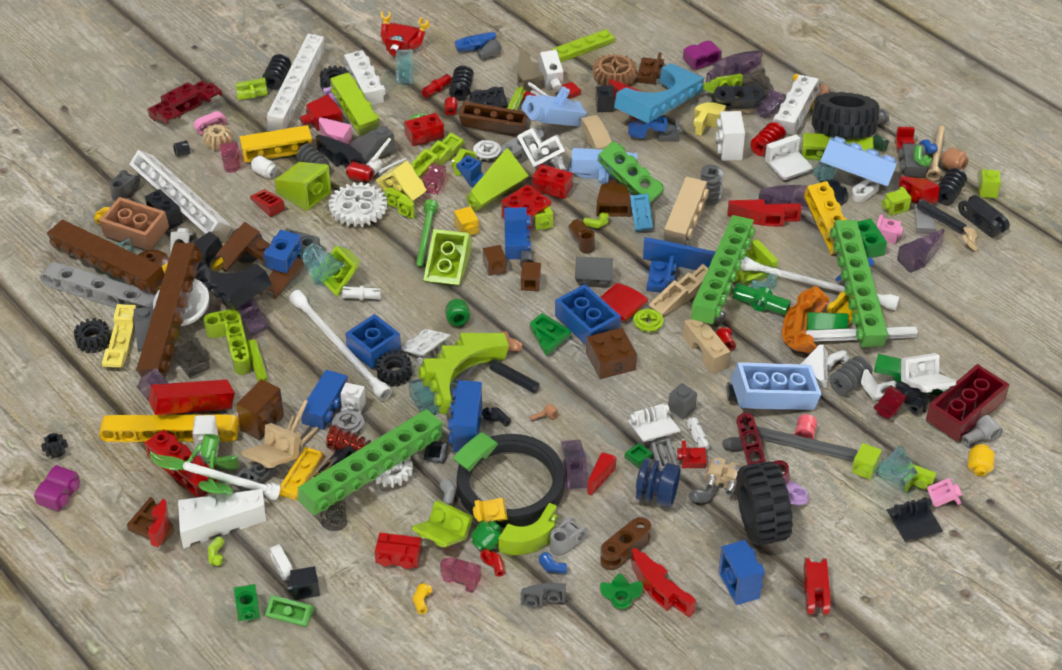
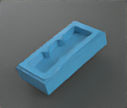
(641, 212)

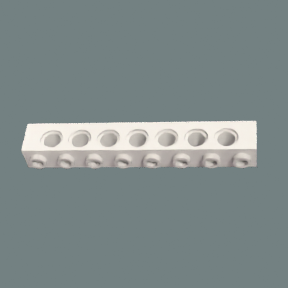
(295, 83)
(190, 203)

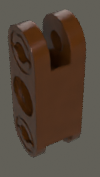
(620, 546)

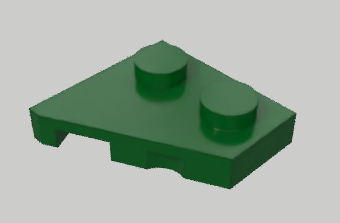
(548, 333)

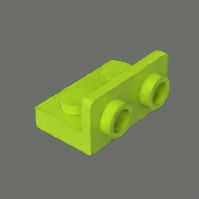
(731, 80)

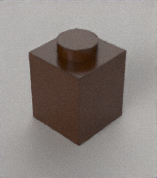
(494, 260)
(531, 276)

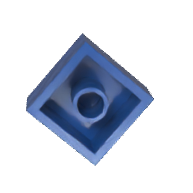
(372, 339)
(741, 572)

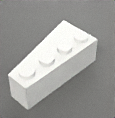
(219, 514)

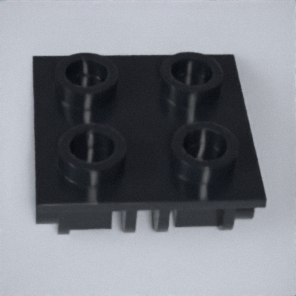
(914, 519)

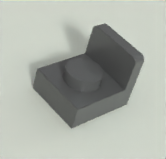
(672, 132)

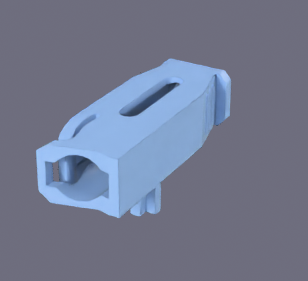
(554, 109)
(585, 165)

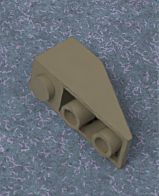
(528, 72)

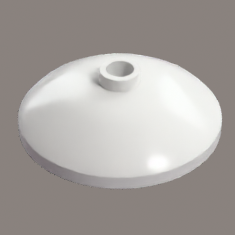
(197, 303)

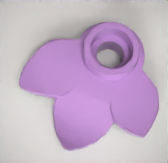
(797, 494)

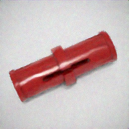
(436, 85)

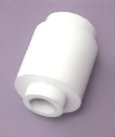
(264, 167)

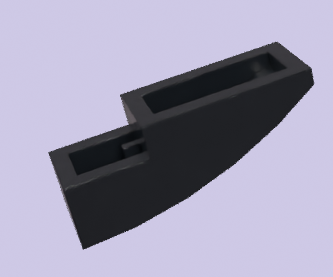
(337, 151)

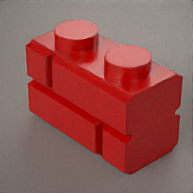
(398, 550)

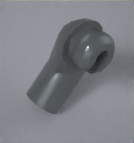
(732, 443)
(702, 495)

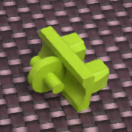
(251, 88)

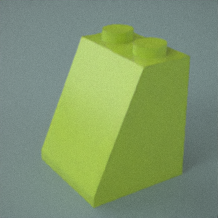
(304, 184)

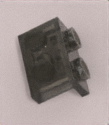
(192, 356)

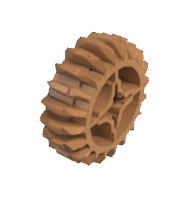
(615, 68)

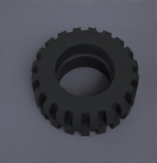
(845, 115)
(764, 503)

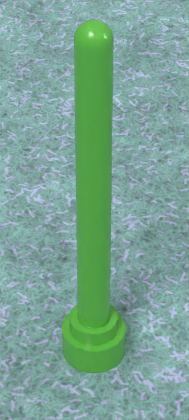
(430, 209)

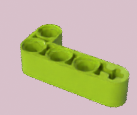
(229, 324)

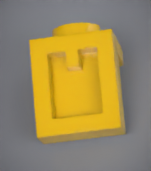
(490, 510)

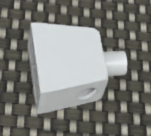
(552, 77)

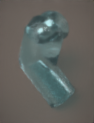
(769, 283)

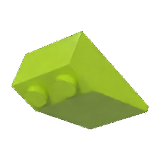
(447, 257)

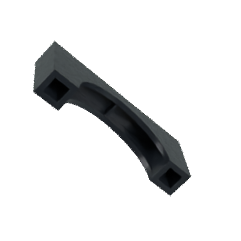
(231, 288)

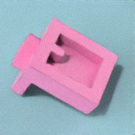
(944, 492)

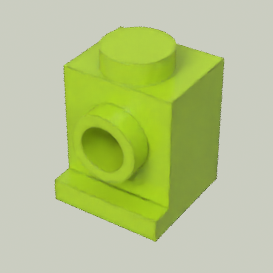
(896, 202)

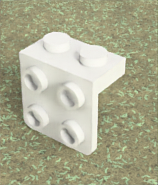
(785, 158)
(923, 373)

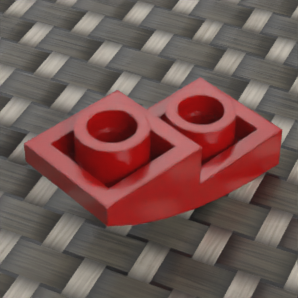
(161, 520)

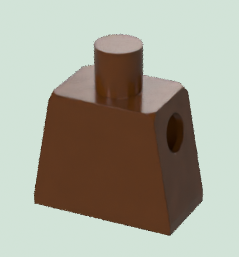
(613, 200)

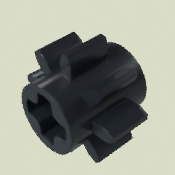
(54, 445)

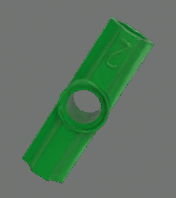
(761, 299)

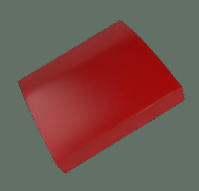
(624, 300)

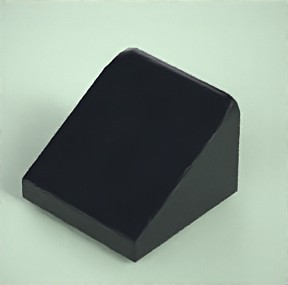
(436, 452)

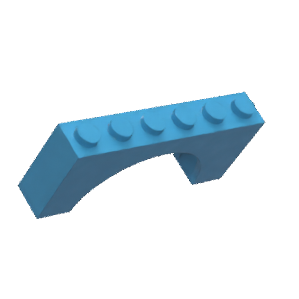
(649, 106)

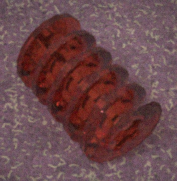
(338, 439)

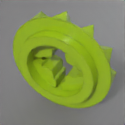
(655, 317)

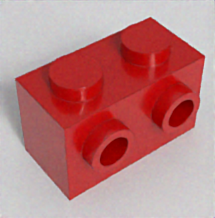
(424, 129)
(552, 181)

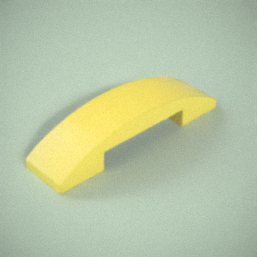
(121, 336)

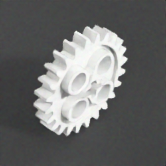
(358, 204)

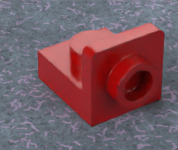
(904, 135)
(691, 456)

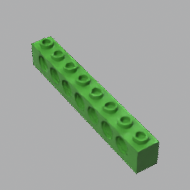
(723, 270)
(858, 284)
(369, 462)

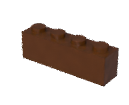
(493, 118)

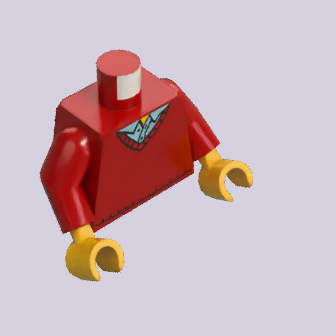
(401, 36)

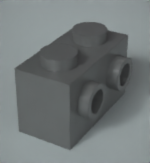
(594, 269)

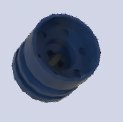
(658, 482)

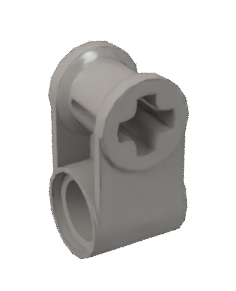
(566, 536)

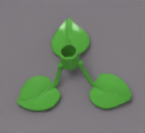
(208, 450)

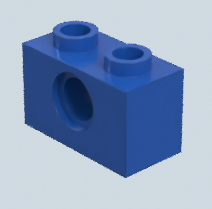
(282, 251)

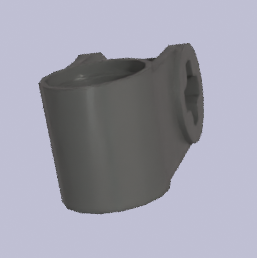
(124, 184)

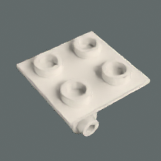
(426, 344)
(653, 423)

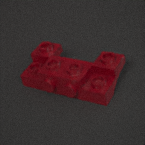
(182, 100)

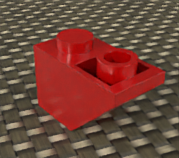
(920, 189)

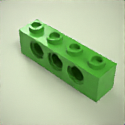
(620, 172)

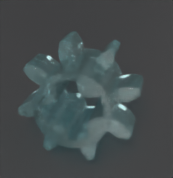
(824, 171)

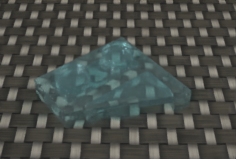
(897, 467)

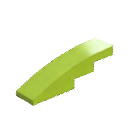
(437, 154)

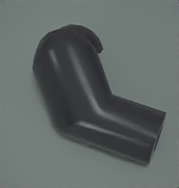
(496, 414)

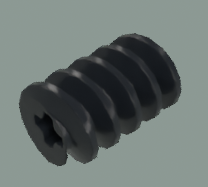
(276, 71)
(461, 82)
(951, 185)

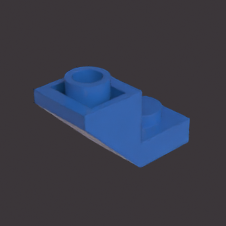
(639, 128)
(471, 170)

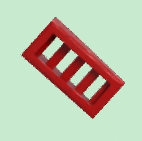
(268, 202)
(602, 470)

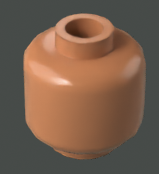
(954, 159)

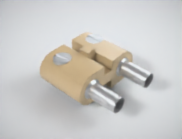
(723, 473)

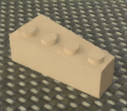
(686, 211)

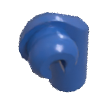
(929, 148)
(550, 565)

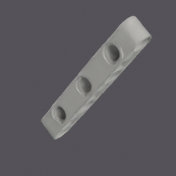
(94, 287)

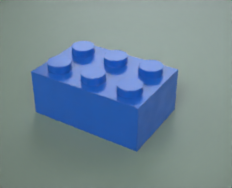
(586, 313)
(466, 413)

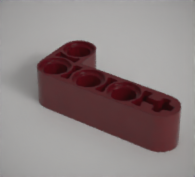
(755, 450)

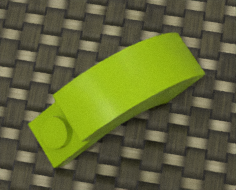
(530, 538)

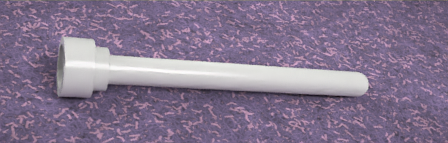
(270, 490)

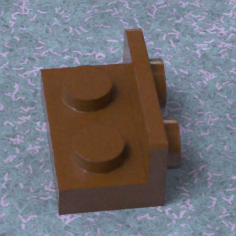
(650, 70)

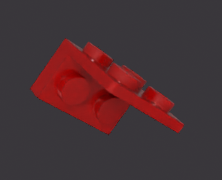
(528, 198)

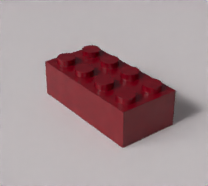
(967, 402)

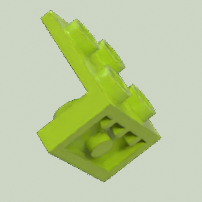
(445, 525)

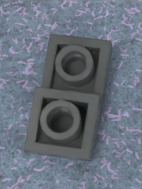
(256, 473)
(535, 595)

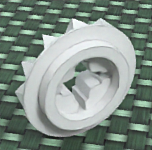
(491, 149)

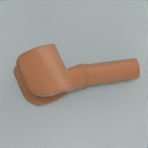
(549, 411)

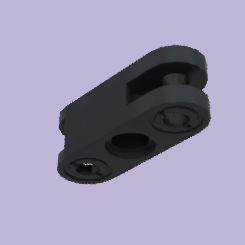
(747, 99)
(984, 216)

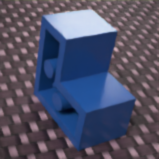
(516, 232)

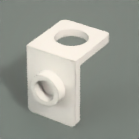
(181, 233)
(871, 386)

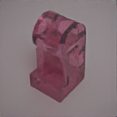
(434, 176)
(460, 572)

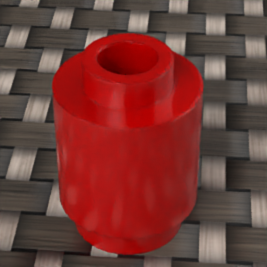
(359, 172)

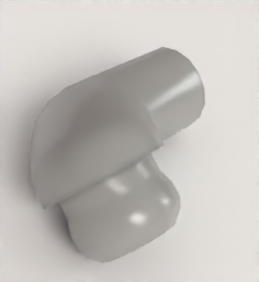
(449, 490)

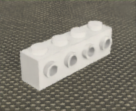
(360, 68)
(797, 103)

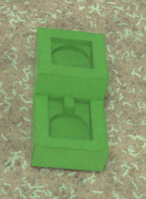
(474, 450)

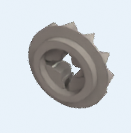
(345, 417)

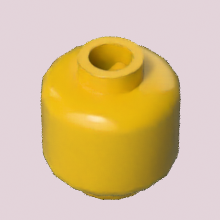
(981, 460)

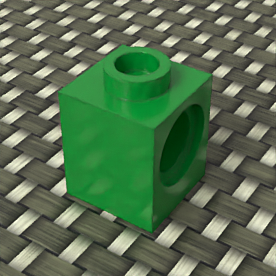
(246, 602)

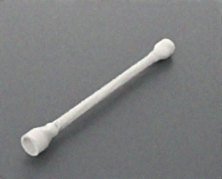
(888, 301)
(380, 388)

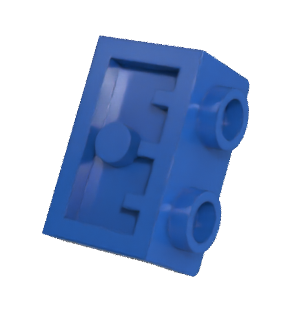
(661, 275)

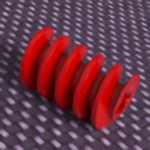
(769, 134)

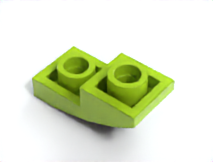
(401, 202)

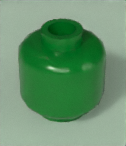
(457, 312)
(486, 535)

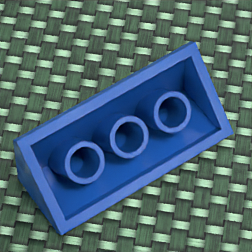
(684, 255)

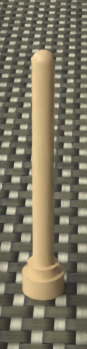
(934, 172)

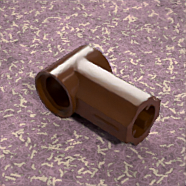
(583, 235)

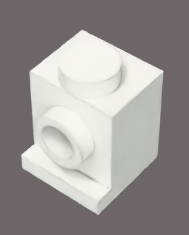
(353, 397)

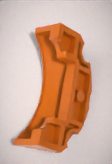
(796, 319)

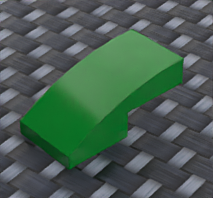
(826, 321)

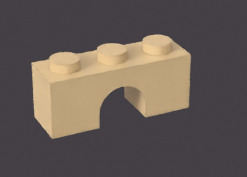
(714, 352)

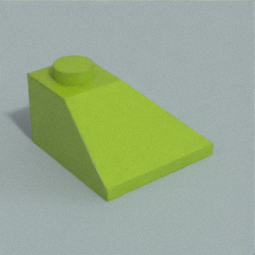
(342, 276)

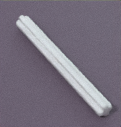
(850, 334)

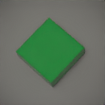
(637, 455)

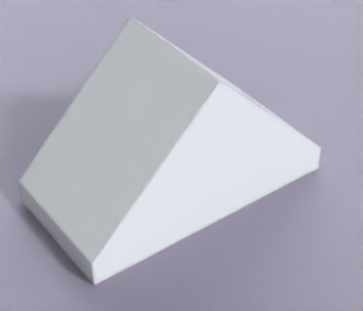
(819, 361)

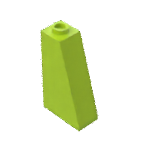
(499, 179)

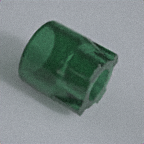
(880, 143)

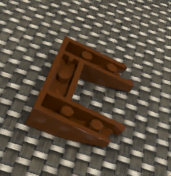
(247, 239)

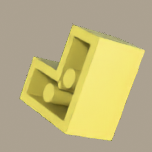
(402, 179)

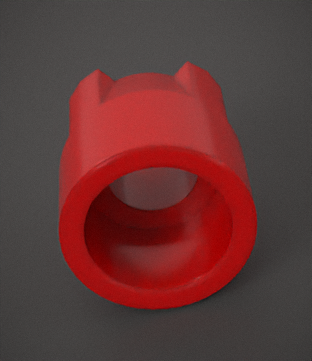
(450, 106)

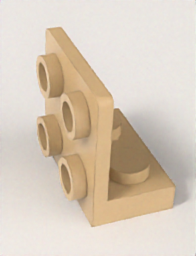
(278, 447)

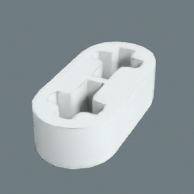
(866, 187)
(280, 561)

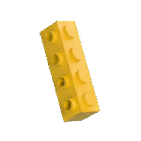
(274, 143)
(824, 210)

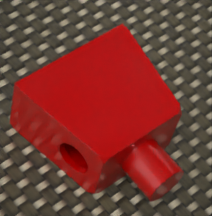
(321, 108)

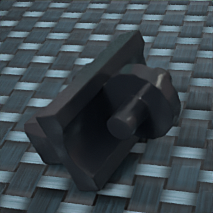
(916, 399)

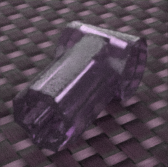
(771, 103)

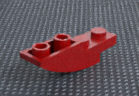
(765, 214)
(657, 585)

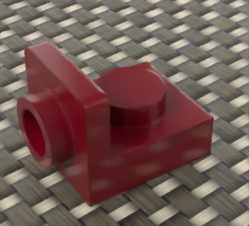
(890, 402)

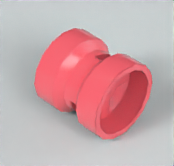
(806, 426)

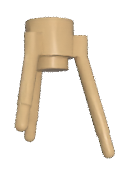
(292, 426)

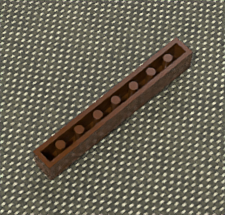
(106, 256)
(169, 309)

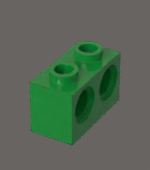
(872, 238)

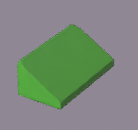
(289, 610)

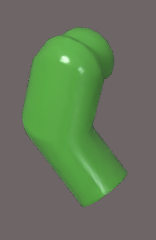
(924, 161)

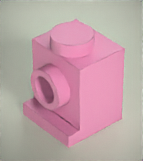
(890, 229)

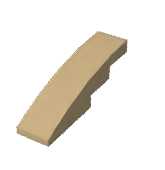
(679, 292)

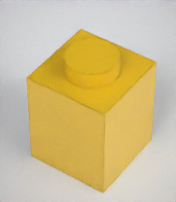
(466, 221)

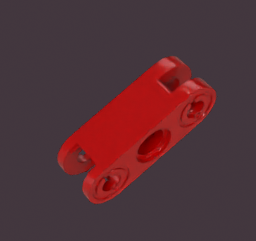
(816, 586)

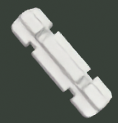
(698, 433)

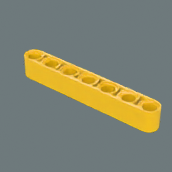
(143, 427)

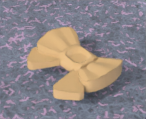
(970, 239)

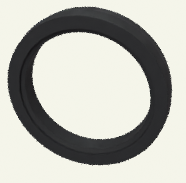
(530, 446)

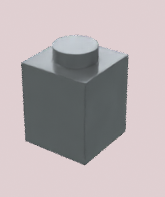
(682, 401)

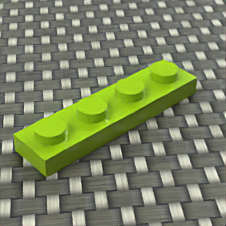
(584, 45)

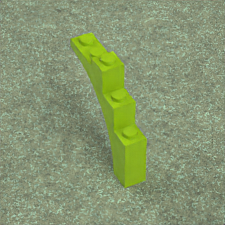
(454, 359)

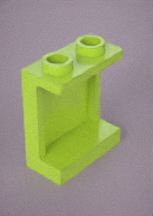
(759, 254)

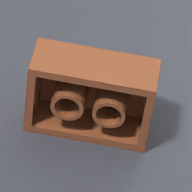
(134, 221)

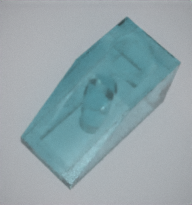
(404, 66)

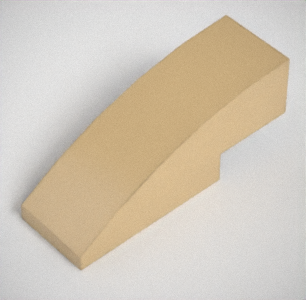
(595, 132)

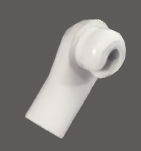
(840, 355)

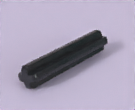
(941, 216)
(514, 376)

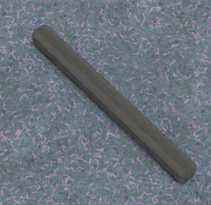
(806, 443)

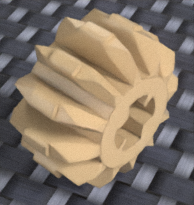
(216, 135)

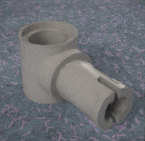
(985, 429)

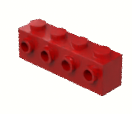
(191, 397)
(168, 445)

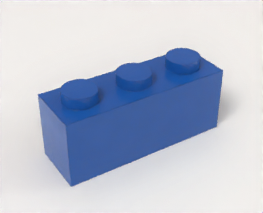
(324, 400)

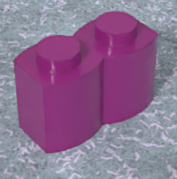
(701, 55)
(57, 488)

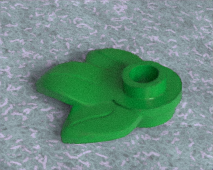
(621, 592)

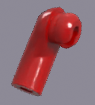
(493, 559)

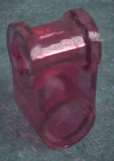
(230, 156)

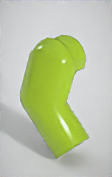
(597, 223)
(213, 548)

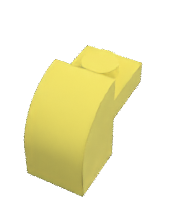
(706, 115)

